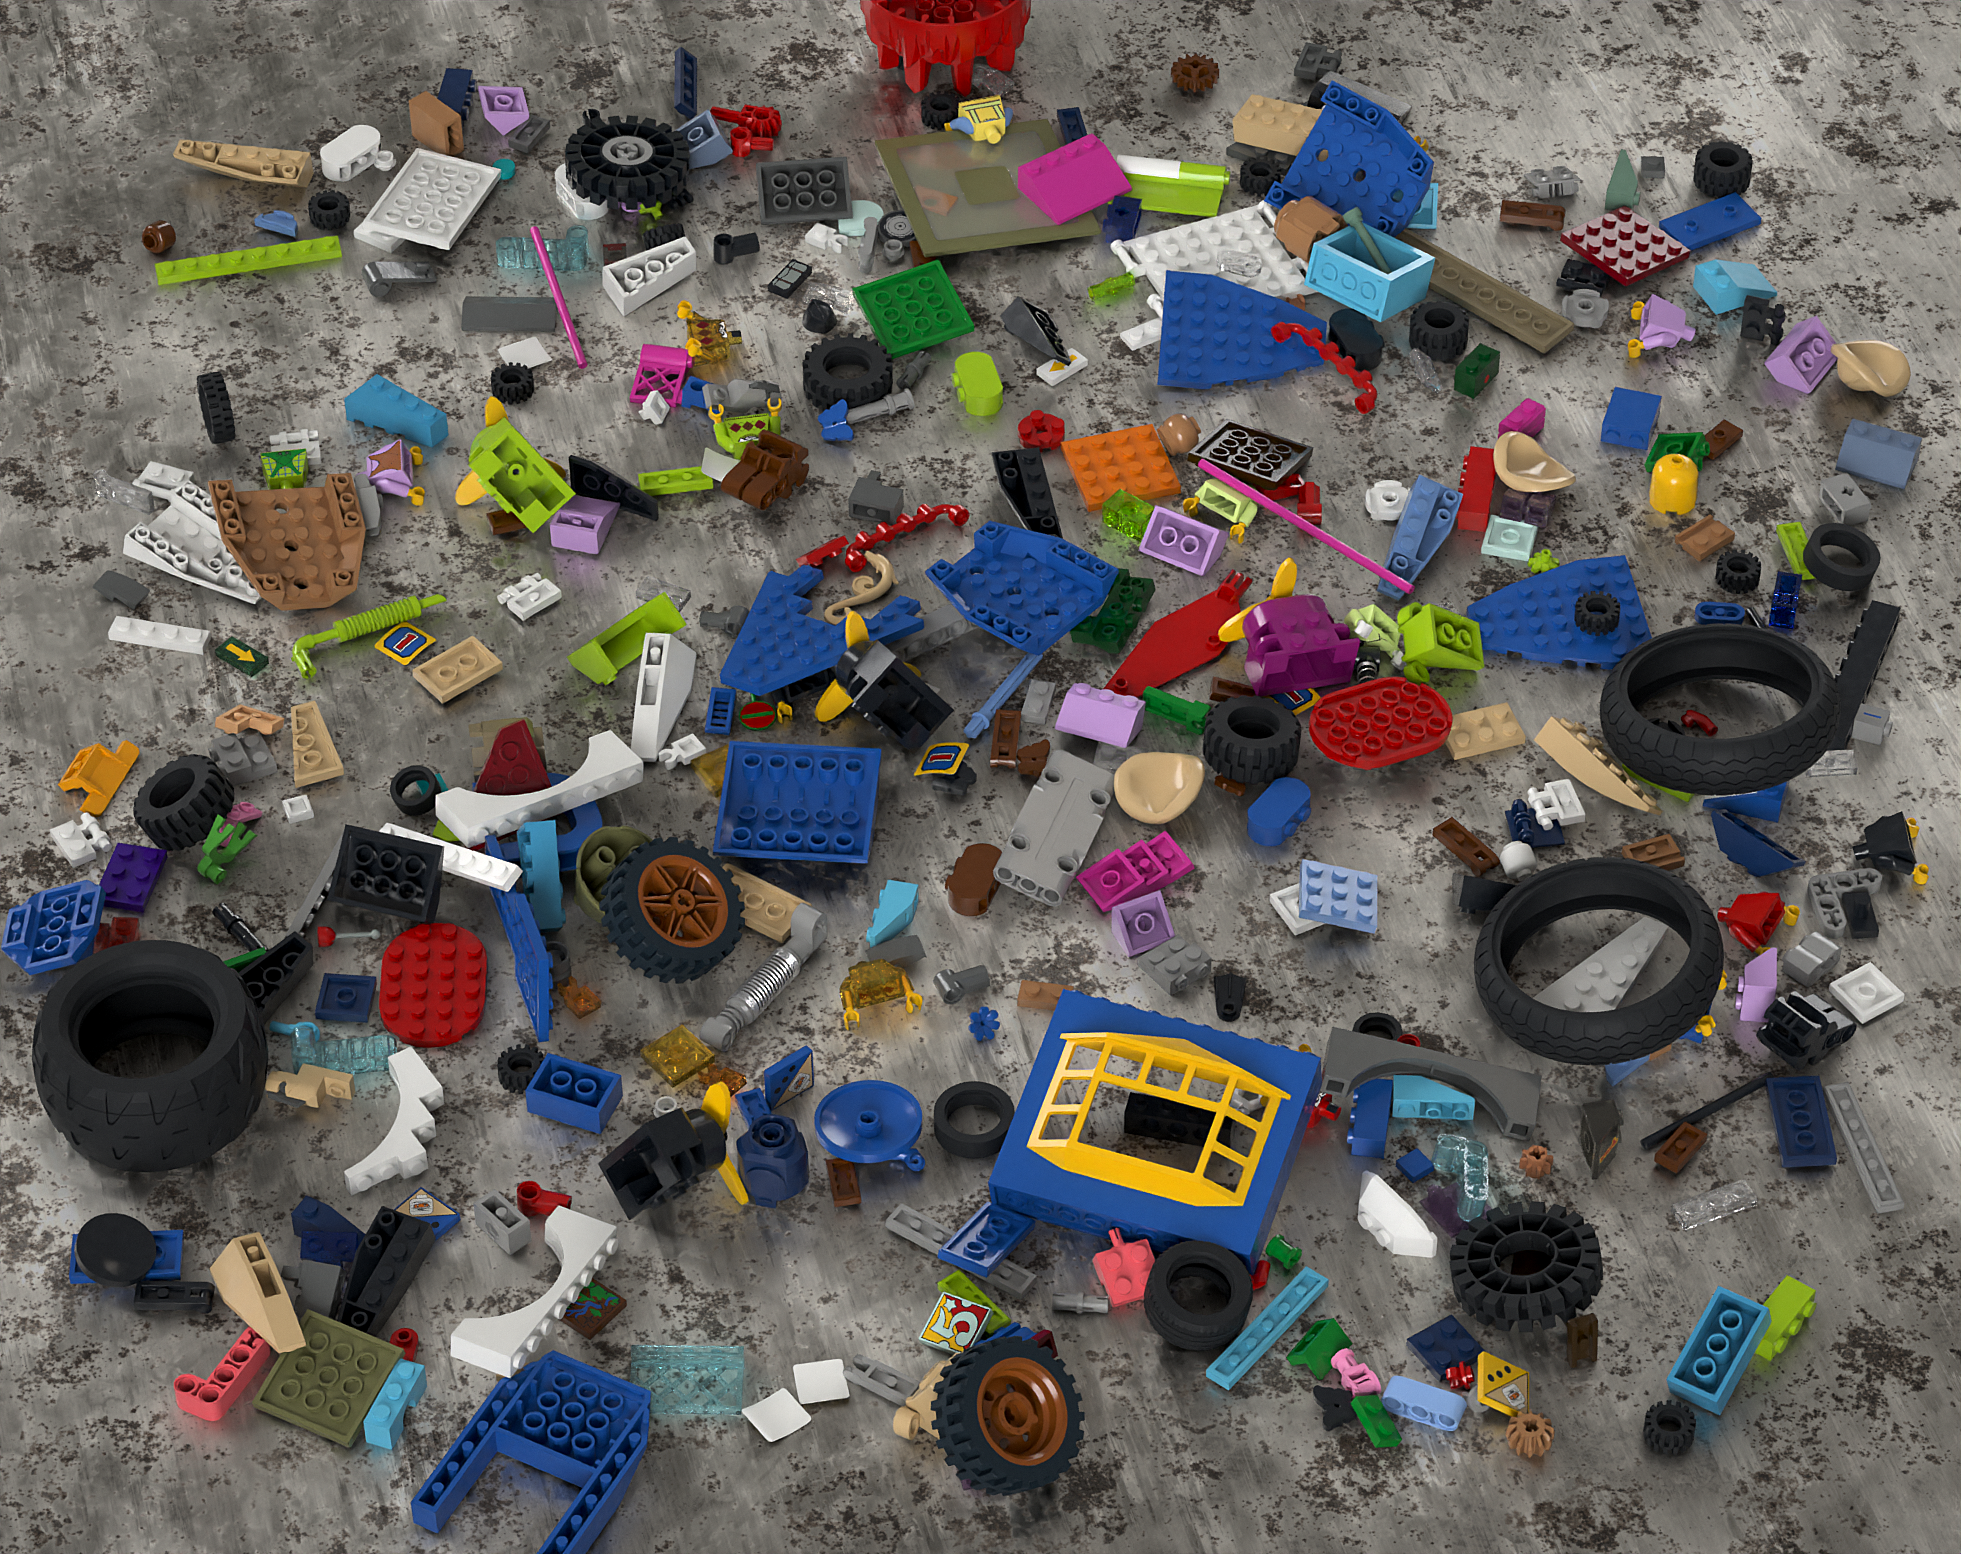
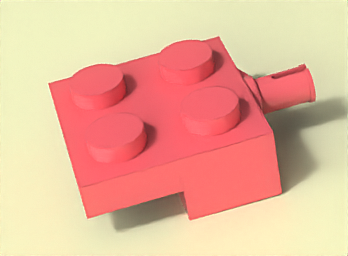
(1124, 1269)

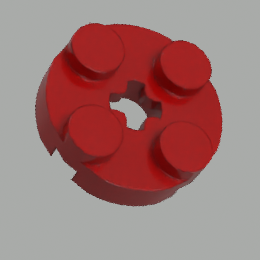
(1052, 428)

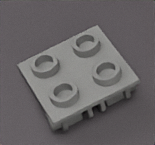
(1546, 181)

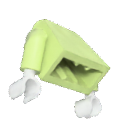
(1376, 630)

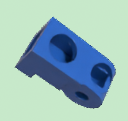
(693, 394)

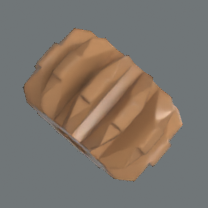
(1530, 1433)

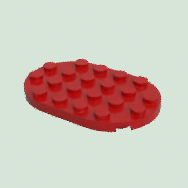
(1380, 722)
(433, 985)

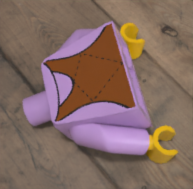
(392, 471)

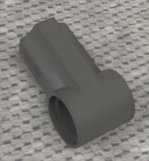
(954, 985)

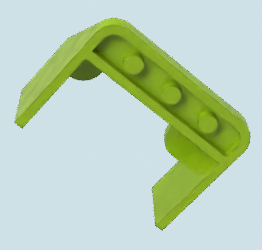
(624, 640)

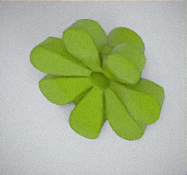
(656, 212)
(1543, 561)

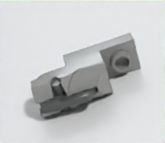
(741, 395)

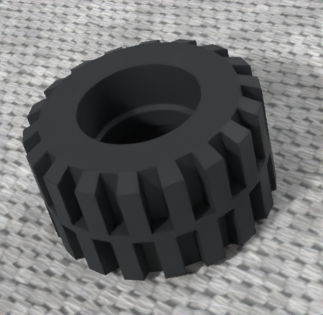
(1722, 169)
(1439, 330)

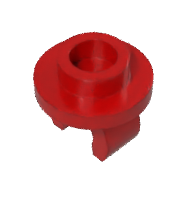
(1460, 1376)

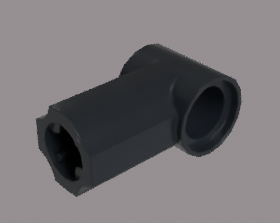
(727, 247)

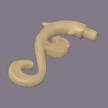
(860, 587)

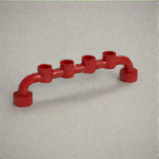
(1364, 402)
(856, 560)

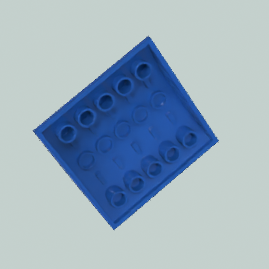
(798, 802)

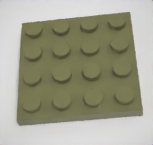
(329, 1380)

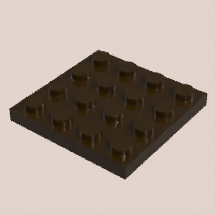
(1251, 454)

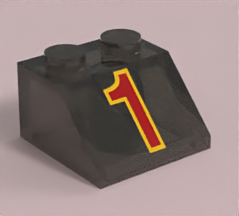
(1600, 1134)

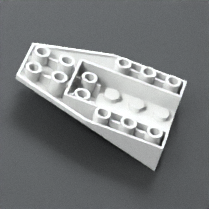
(189, 545)

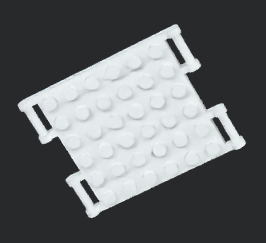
(1196, 247)

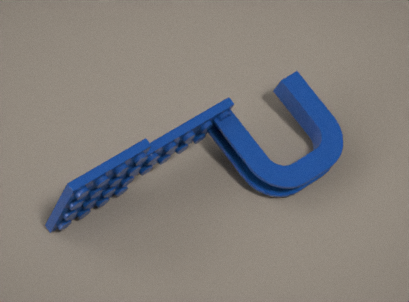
(517, 916)

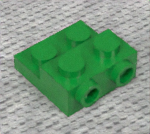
(1688, 444)

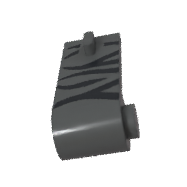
(381, 275)

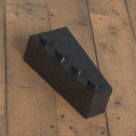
(278, 973)

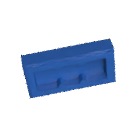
(752, 1105)

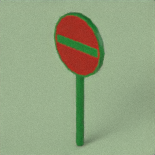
(757, 715)

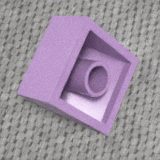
(1757, 987)

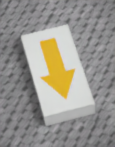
(1055, 371)

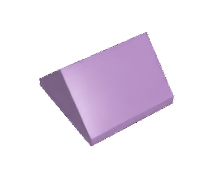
(503, 107)
(1141, 923)

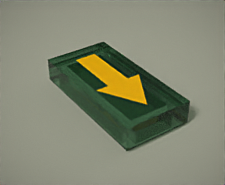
(241, 656)

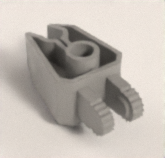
(370, 505)

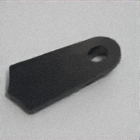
(1229, 995)

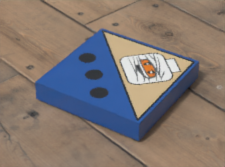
(789, 1077)
(431, 1210)

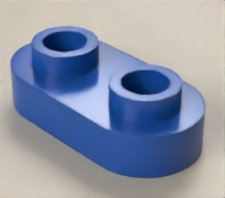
(1719, 613)

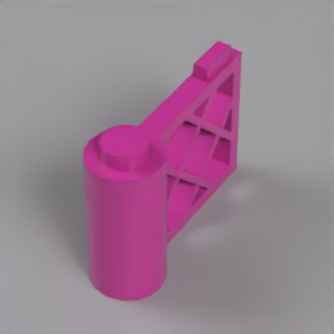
(663, 362)

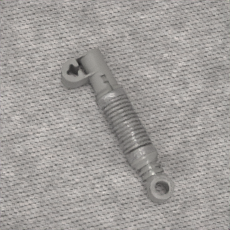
(784, 964)

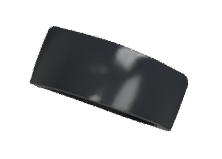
(819, 317)

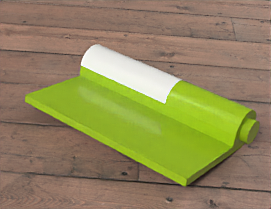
(1175, 185)

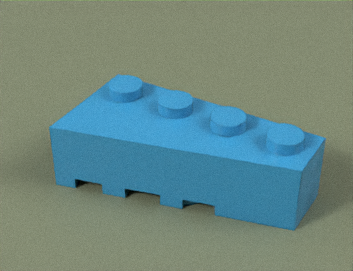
(397, 411)
(541, 873)

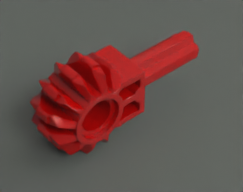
(760, 121)

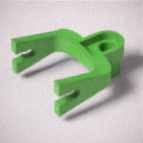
(213, 858)

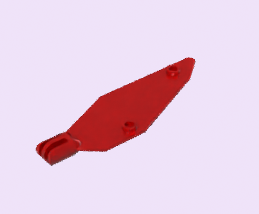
(1180, 640)

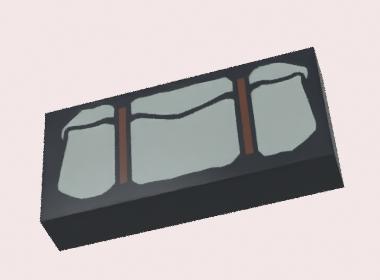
(790, 278)

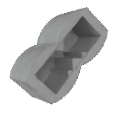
(1811, 959)

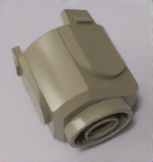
(489, 730)

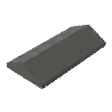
(509, 314)

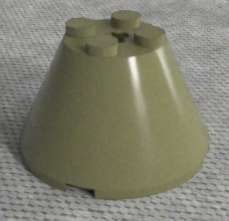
(598, 858)

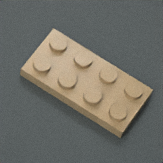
(766, 906)

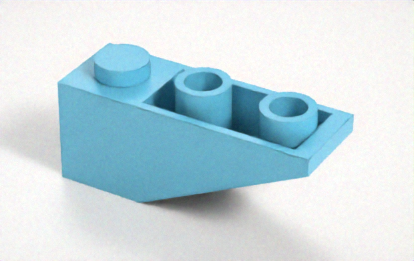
(896, 911)
(1428, 1099)

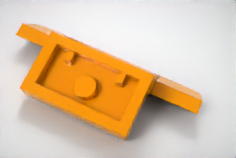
(99, 773)

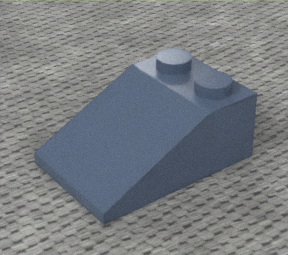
(705, 140)

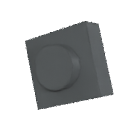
(1652, 167)

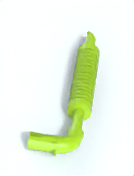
(360, 625)

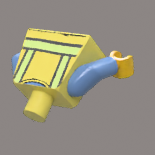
(982, 119)

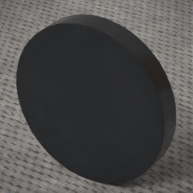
(115, 1250)

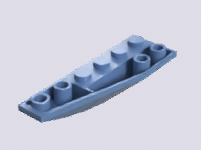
(1420, 531)

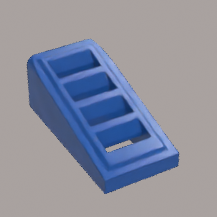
(721, 695)

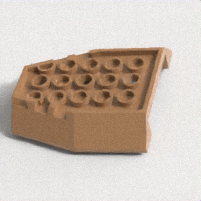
(319, 523)

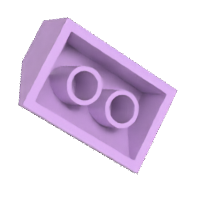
(1803, 356)
(1183, 541)
(1101, 715)

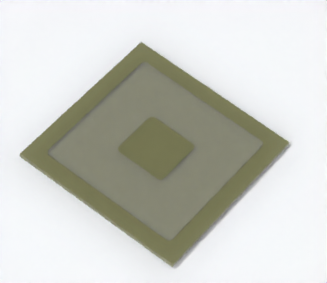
(985, 180)

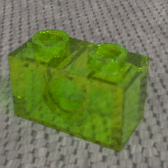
(1127, 514)

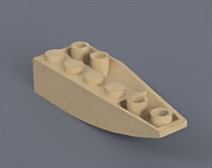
(249, 162)
(1591, 763)
(256, 1292)

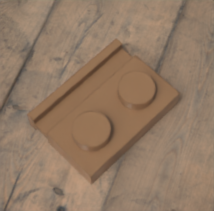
(1705, 537)
(1656, 851)

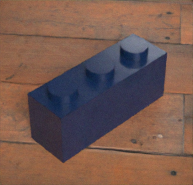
(457, 91)

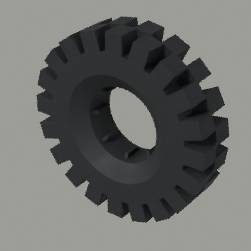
(1540, 1296)

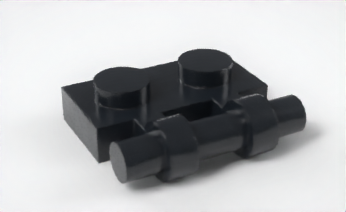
(1582, 275)
(1755, 317)

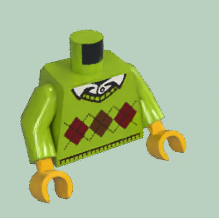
(737, 432)

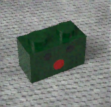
(1476, 370)

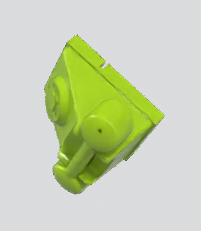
(1437, 640)

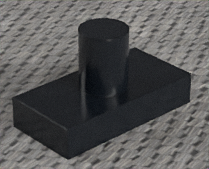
(1860, 915)

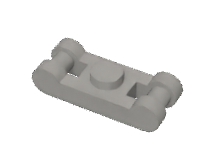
(868, 245)

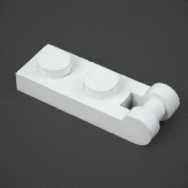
(1142, 334)

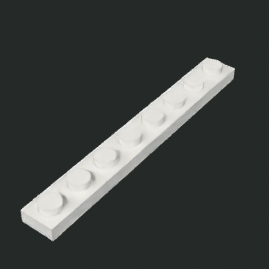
(466, 862)

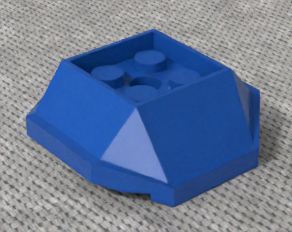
(54, 927)

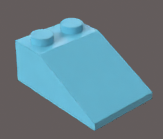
(1728, 283)

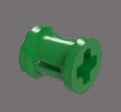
(1283, 1251)

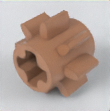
(1536, 1162)

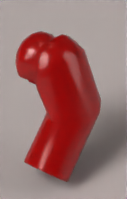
(1701, 720)
(1261, 1274)

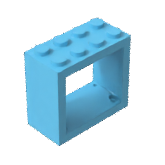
(1347, 273)

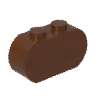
(973, 882)

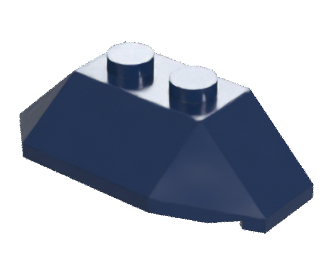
(1750, 847)

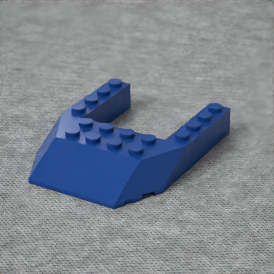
(559, 1421)

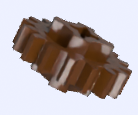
(1195, 72)

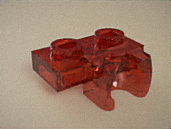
(121, 931)

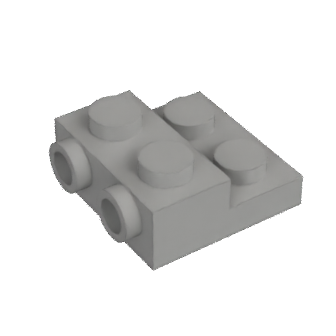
(242, 758)
(1175, 964)

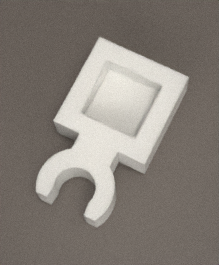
(824, 236)
(683, 751)

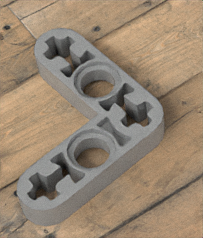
(1834, 891)

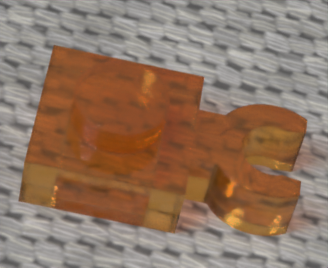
(579, 1000)
(732, 1079)

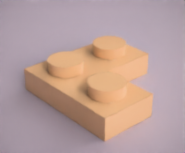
(243, 717)

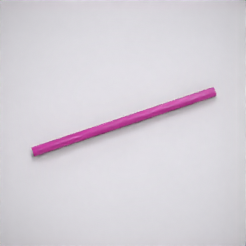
(558, 297)

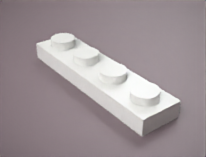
(159, 635)

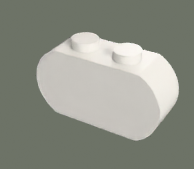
(350, 153)
(580, 207)

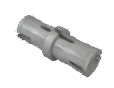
(1080, 1302)

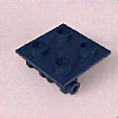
(1525, 828)

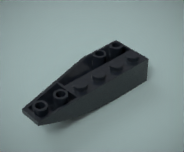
(1027, 489)
(384, 1269)

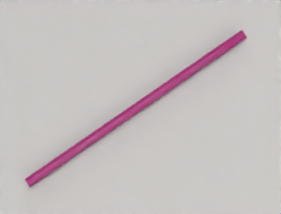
(1306, 526)

